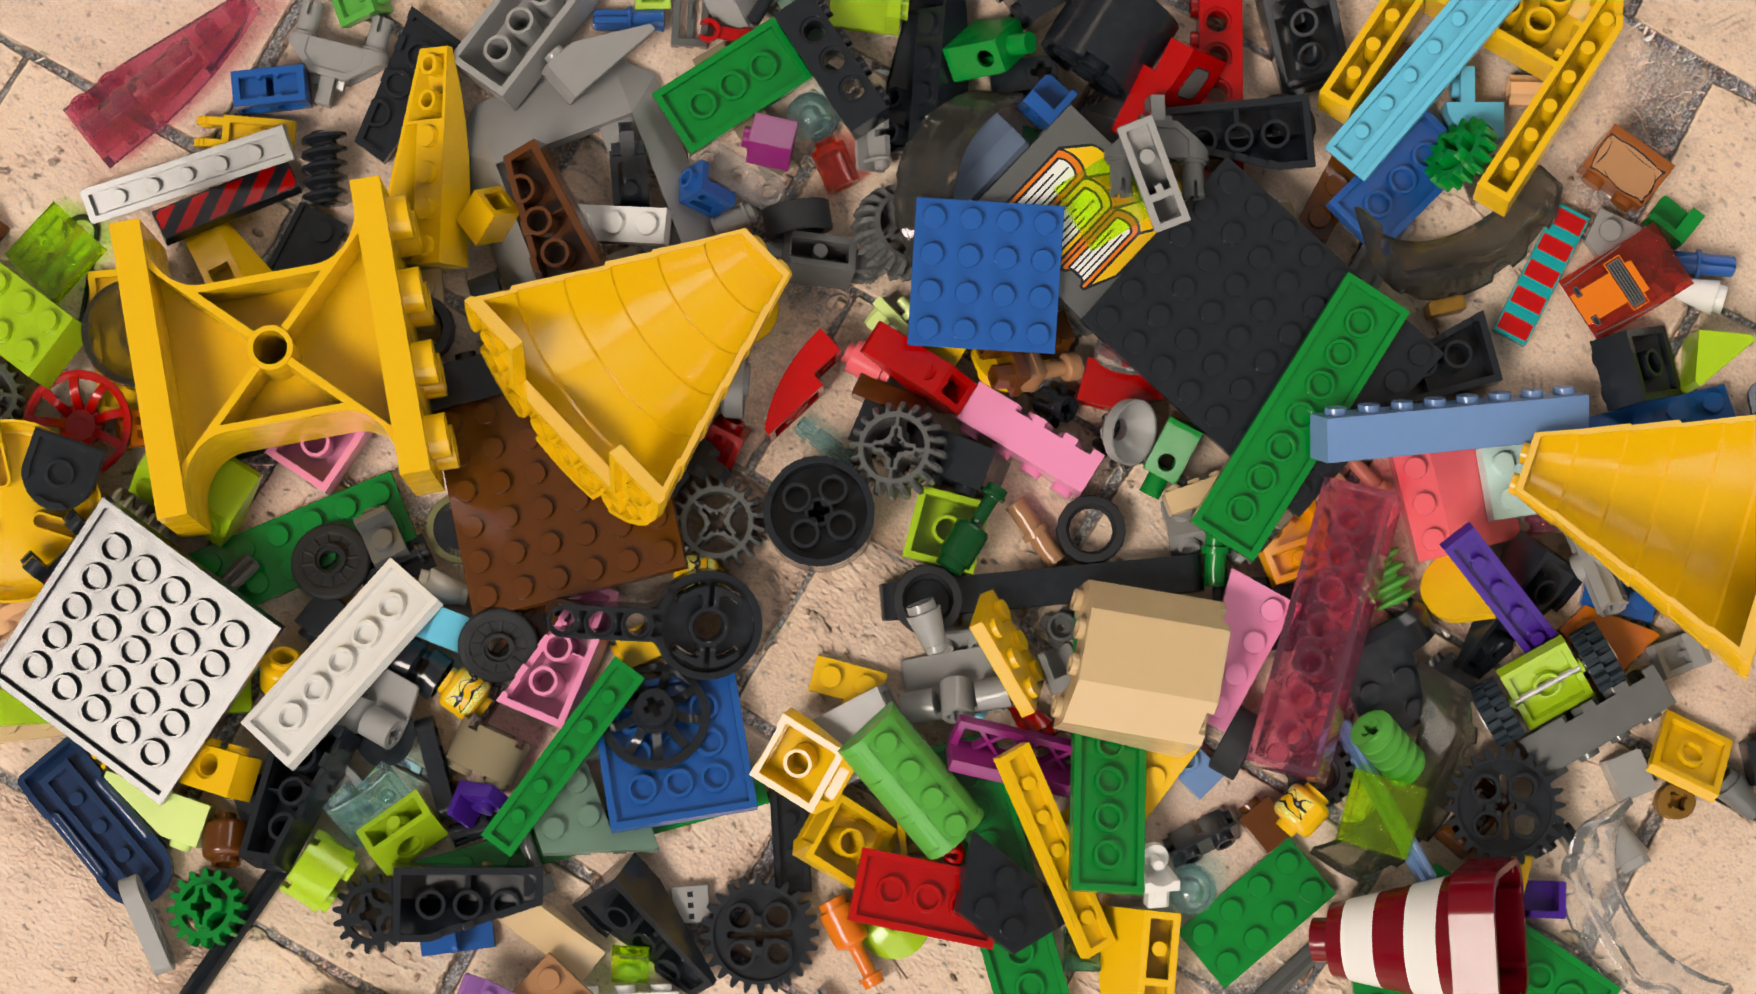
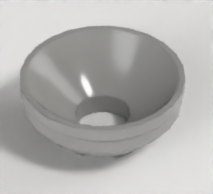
(1136, 431)

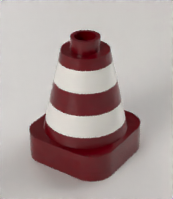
(1433, 934)

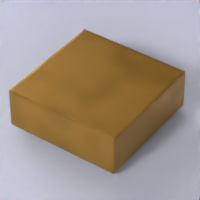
(1444, 307)

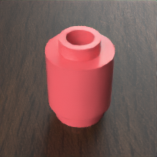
(859, 363)

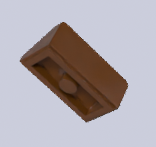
(881, 392)

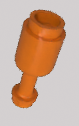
(850, 937)

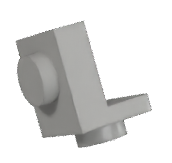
(1182, 535)
(1677, 655)

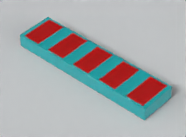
(1540, 276)

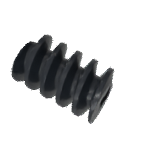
(323, 168)

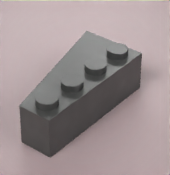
(1597, 721)

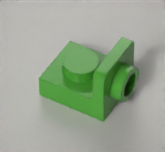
(356, 11)

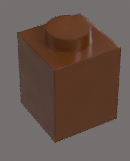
(1260, 823)

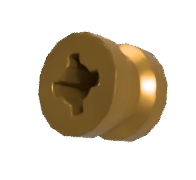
(1667, 803)

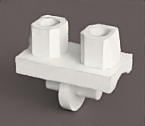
(1158, 877)

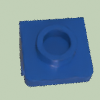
(702, 194)

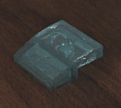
(356, 806)

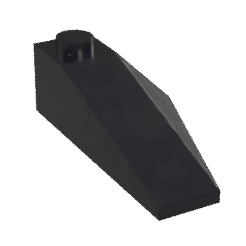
(449, 897)
(639, 912)

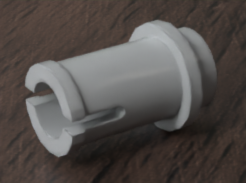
(735, 219)

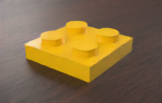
(1689, 756)

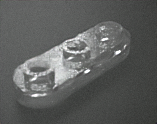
(756, 177)

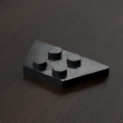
(1003, 898)

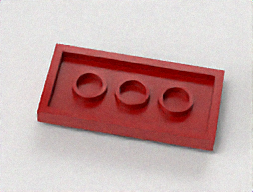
(910, 897)

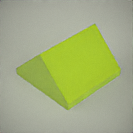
(1707, 353)

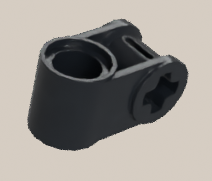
(1022, 75)

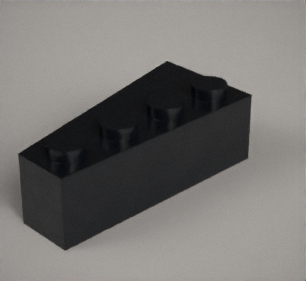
(292, 801)

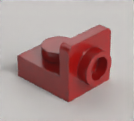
(728, 438)

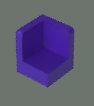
(1545, 899)

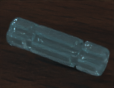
(823, 441)

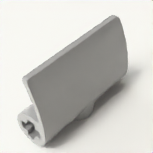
(950, 686)
(383, 709)

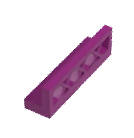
(976, 756)

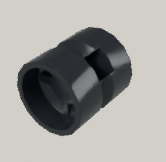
(412, 658)

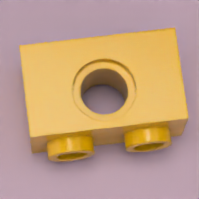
(224, 771)

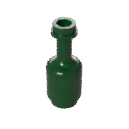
(967, 535)

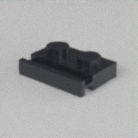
(308, 239)

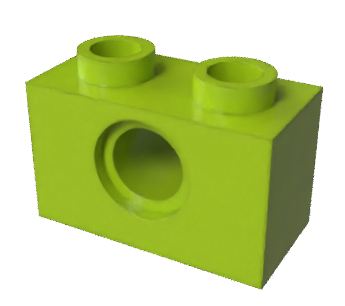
(401, 831)

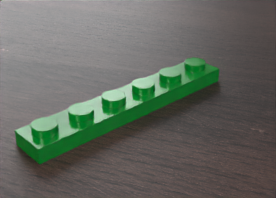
(562, 756)

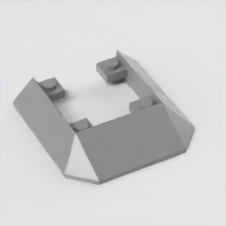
(547, 117)

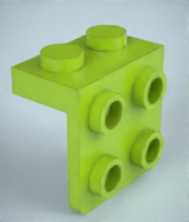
(869, 15)

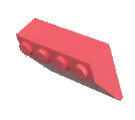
(1440, 497)

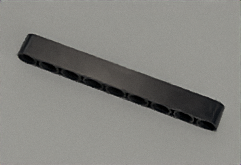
(1055, 584)

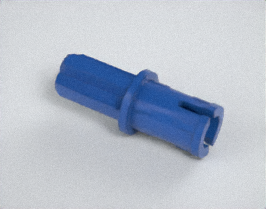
(627, 18)
(1707, 264)

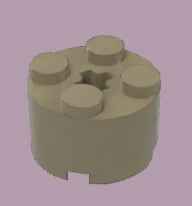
(487, 752)

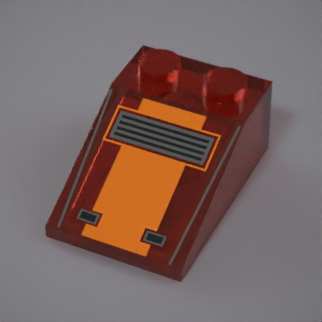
(1626, 281)

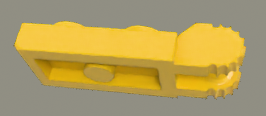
(239, 126)

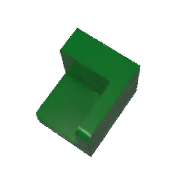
(1673, 221)

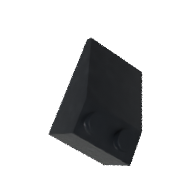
(1302, 41)

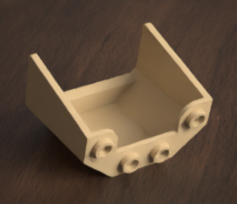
(1143, 667)

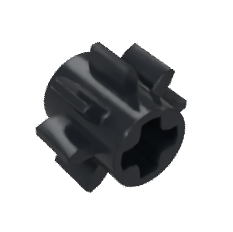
(1055, 403)

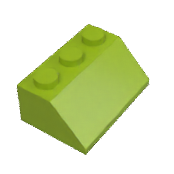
(227, 497)

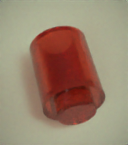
(835, 165)

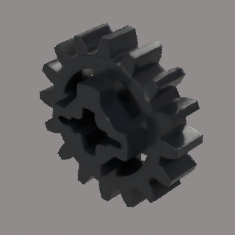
(367, 896)

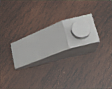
(589, 59)
(1153, 174)

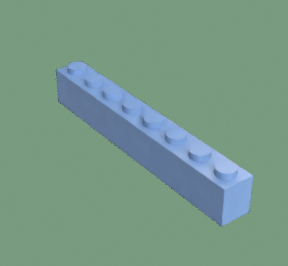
(1444, 424)

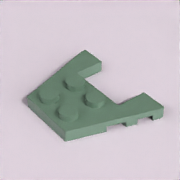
(579, 825)

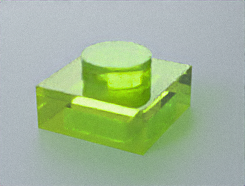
(630, 964)

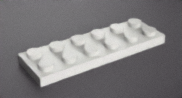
(341, 664)

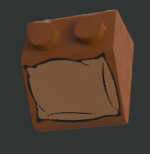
(1624, 169)

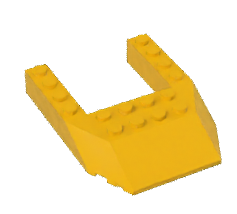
(1547, 38)

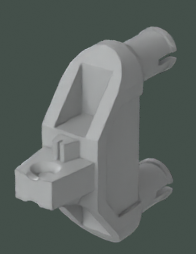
(335, 63)

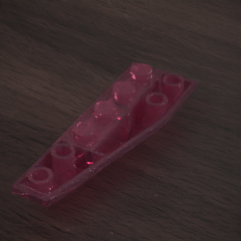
(158, 82)

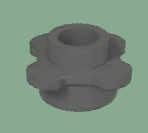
(1050, 624)

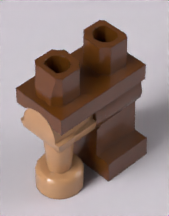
(1027, 370)

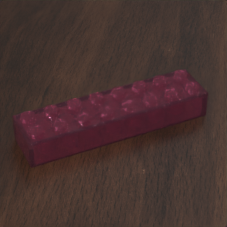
(1325, 630)

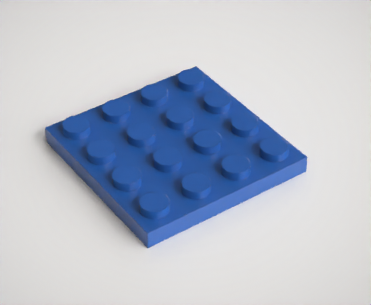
(985, 275)
(702, 787)

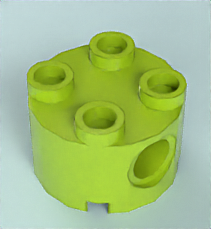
(319, 872)

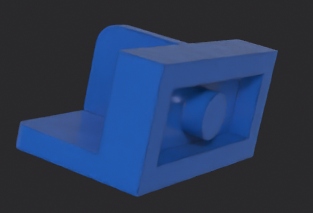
(1045, 102)
(475, 938)

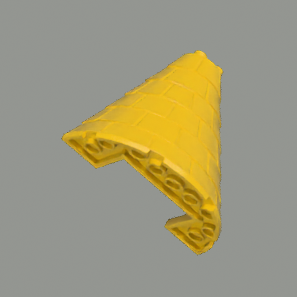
(630, 359)
(1664, 514)

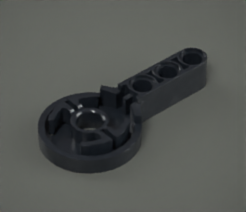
(673, 622)

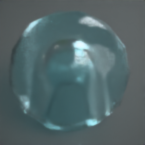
(814, 116)
(1196, 890)

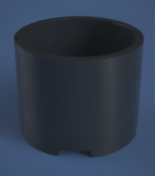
(1109, 41)
(803, 540)

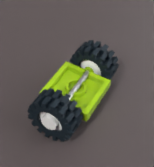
(1546, 683)

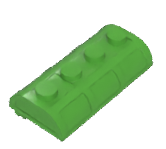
(912, 782)

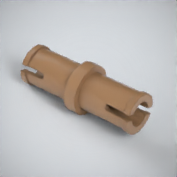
(1035, 532)

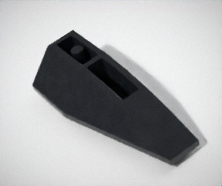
(919, 71)

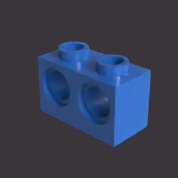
(271, 89)

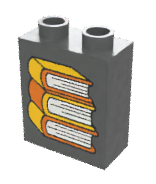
(1049, 160)

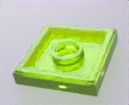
(1093, 210)
(1382, 814)

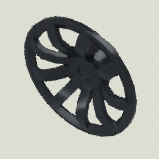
(656, 713)

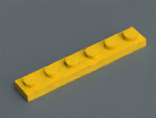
(1051, 847)

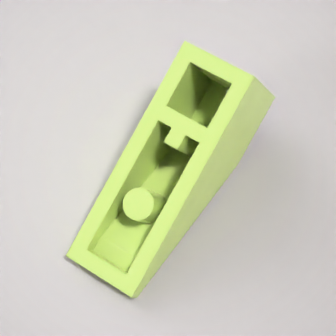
(178, 819)

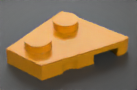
(1285, 551)

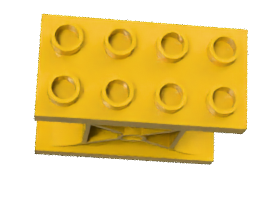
(347, 365)

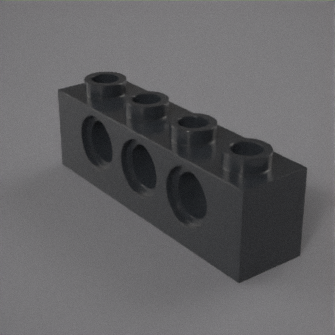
(859, 114)

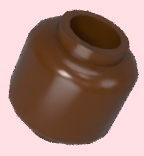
(223, 840)

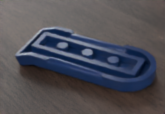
(96, 820)

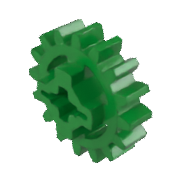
(1461, 154)
(214, 922)

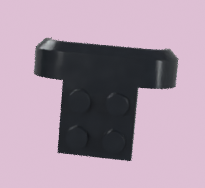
(1387, 668)

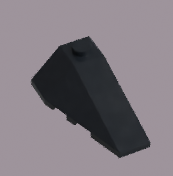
(1254, 131)
(1545, 580)

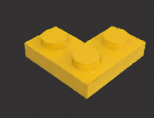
(843, 679)

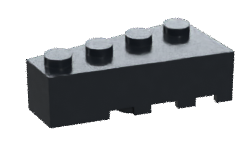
(1467, 361)
(967, 464)

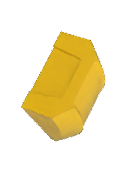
(803, 764)
(835, 839)

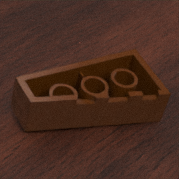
(549, 214)

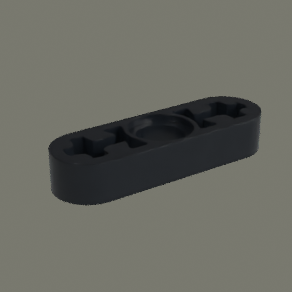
(435, 765)

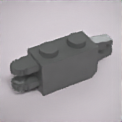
(822, 259)

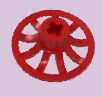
(83, 420)

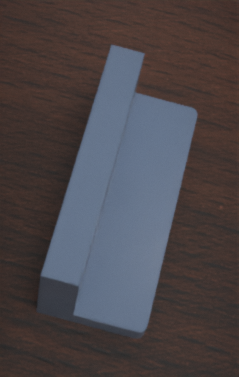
(987, 157)

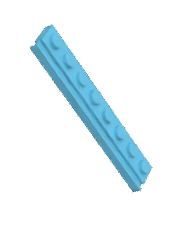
(1416, 82)

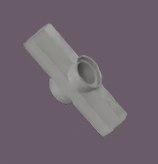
(1602, 585)

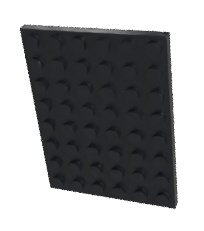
(1225, 306)

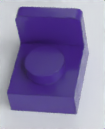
(474, 799)

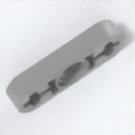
(146, 924)

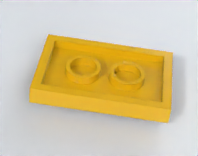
(1007, 652)

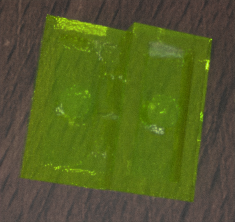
(55, 252)

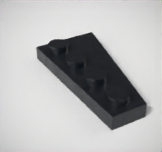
(386, 112)

